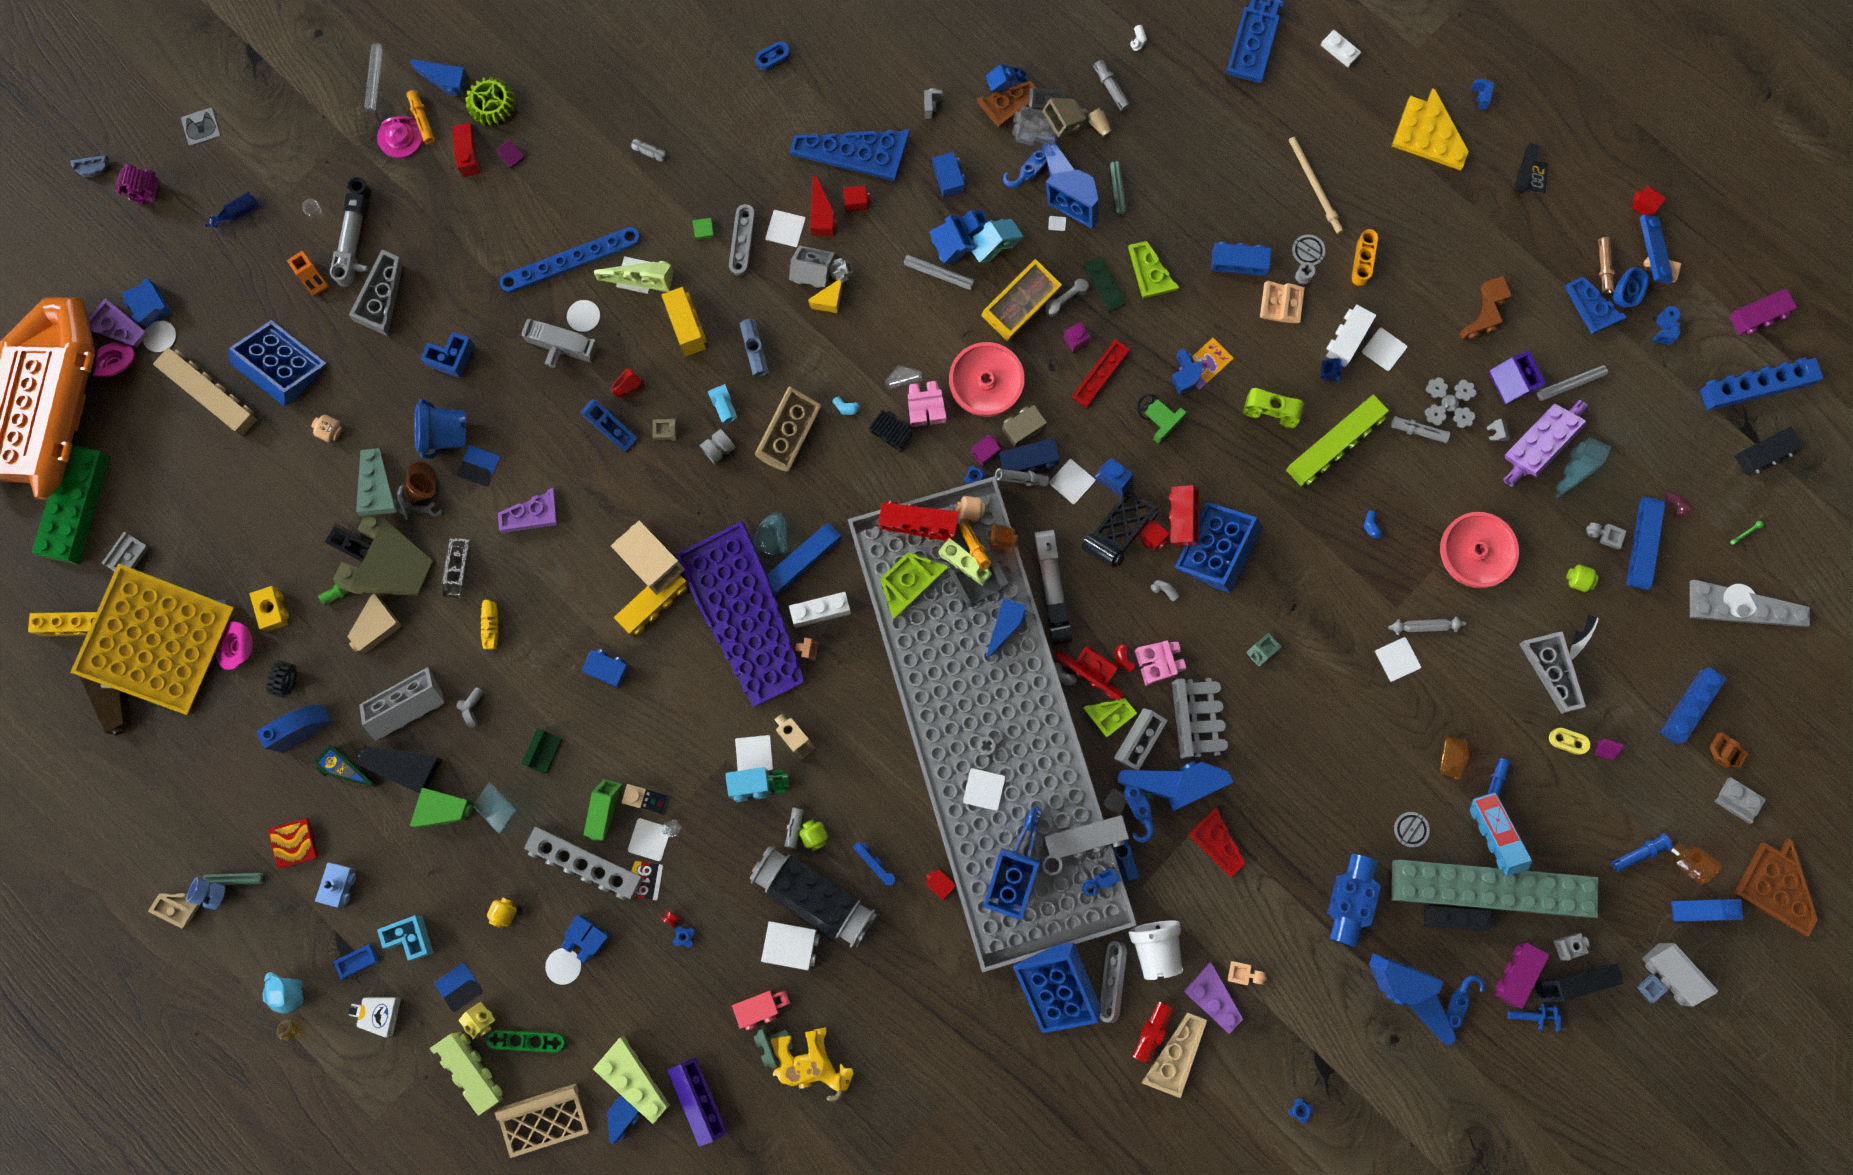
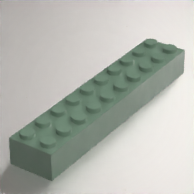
(1493, 889)

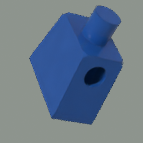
(1115, 477)

